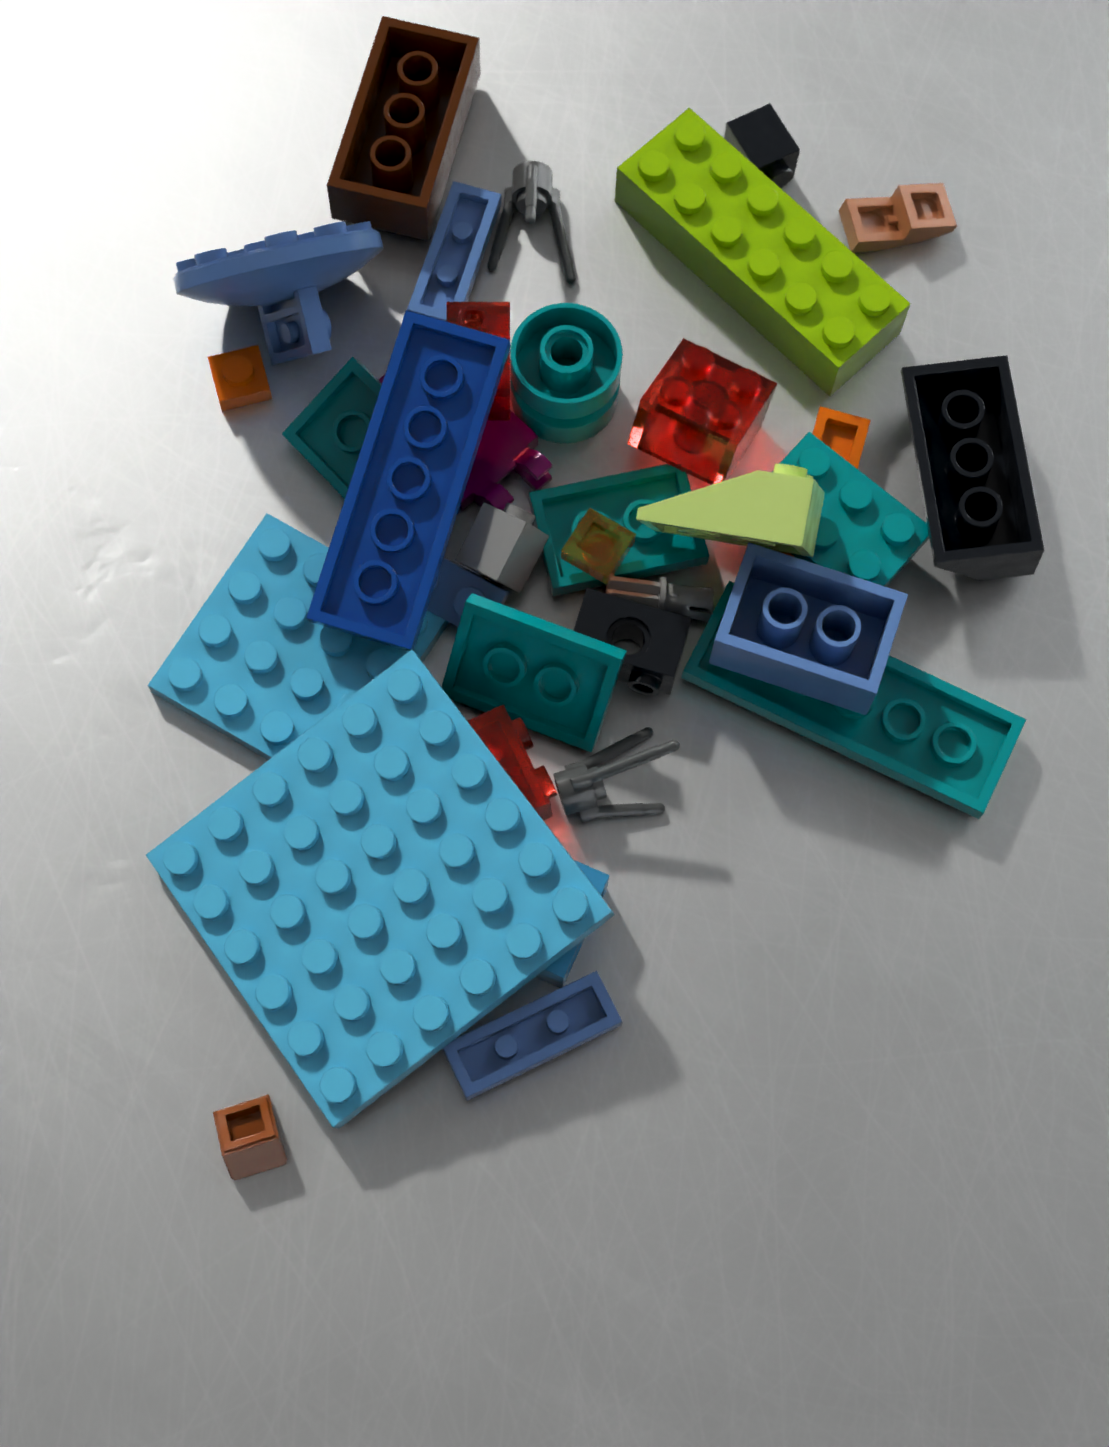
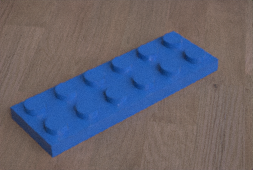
(409, 481)

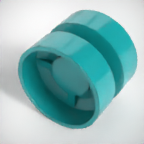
(565, 372)

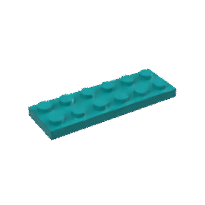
(913, 732)

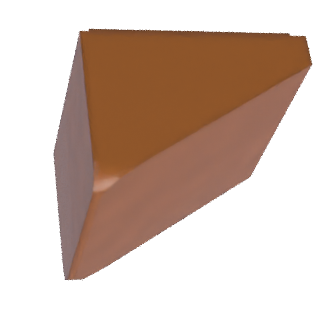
(250, 1138)

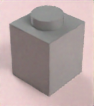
(503, 545)

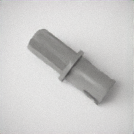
(675, 598)

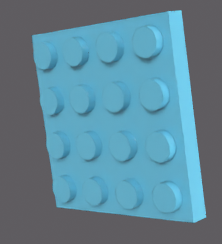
(256, 660)

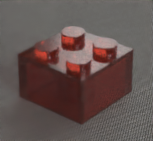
(701, 413)

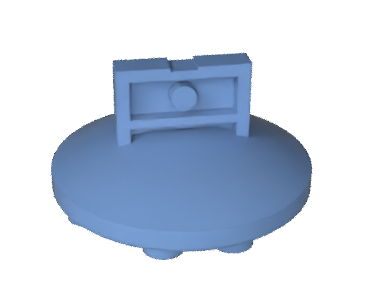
(283, 281)

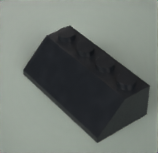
(973, 468)

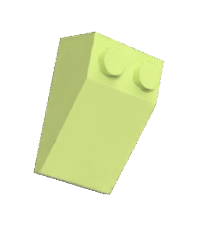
(760, 507)

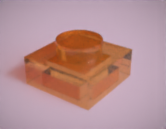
(598, 546)

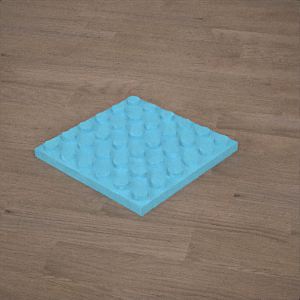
(378, 888)

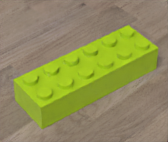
(760, 251)

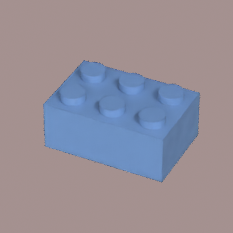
(808, 628)

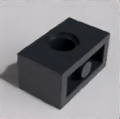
(655, 630)

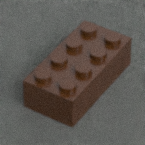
(404, 128)

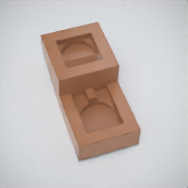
(905, 218)

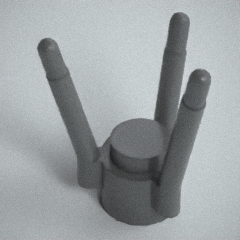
(531, 195)
(583, 783)

